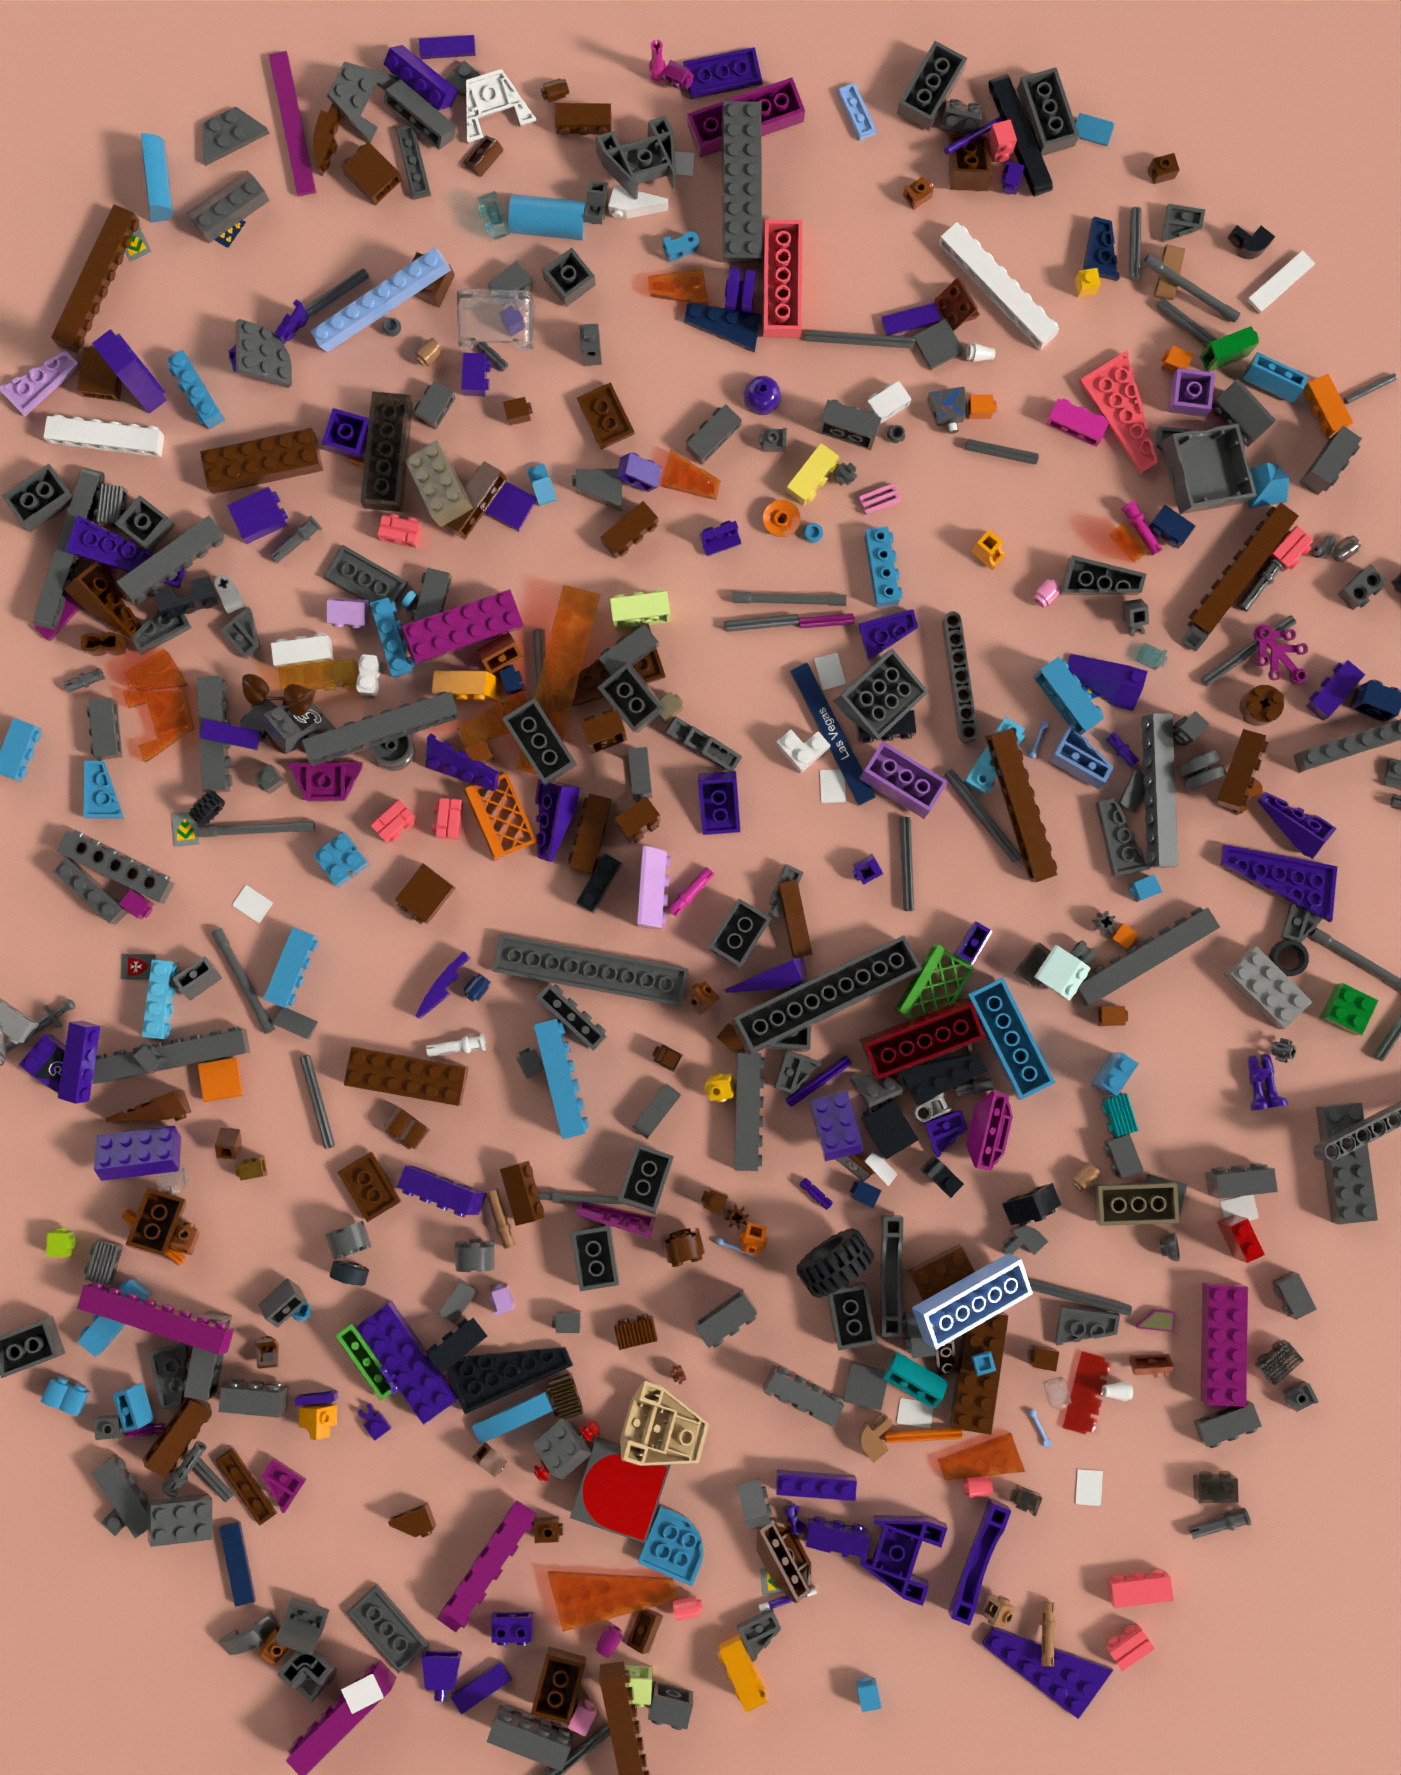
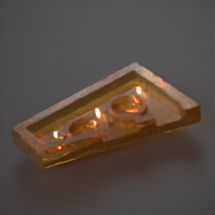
(680, 286)
(688, 478)

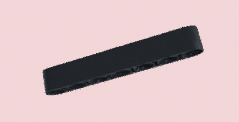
(1026, 146)

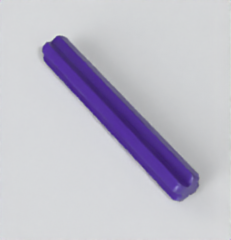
(818, 1081)

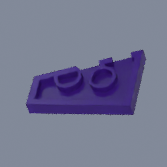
(886, 631)

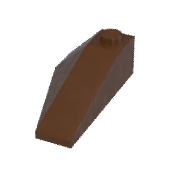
(98, 595)
(165, 1107)

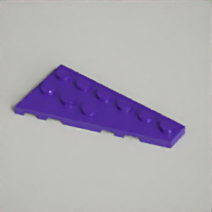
(1296, 880)
(1069, 1682)

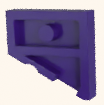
(292, 323)

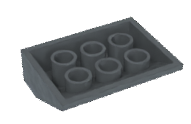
(881, 695)

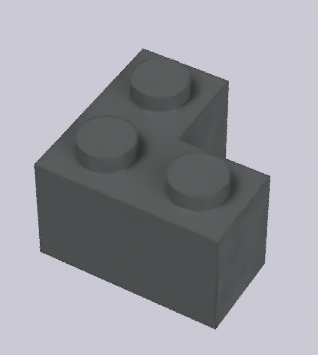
(914, 1342)

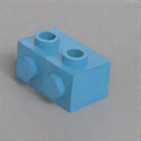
(133, 1403)

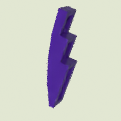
(438, 990)

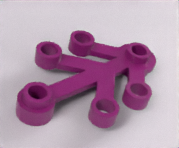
(1278, 652)

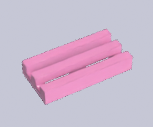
(876, 492)

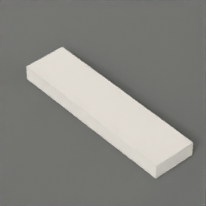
(1281, 282)

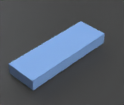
(856, 111)

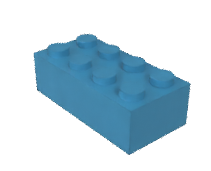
(1068, 696)

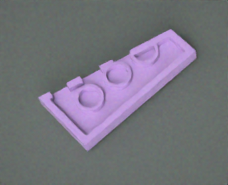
(35, 386)

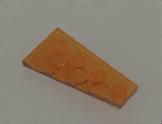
(985, 1459)

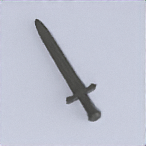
(46, 1020)

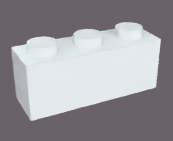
(302, 650)

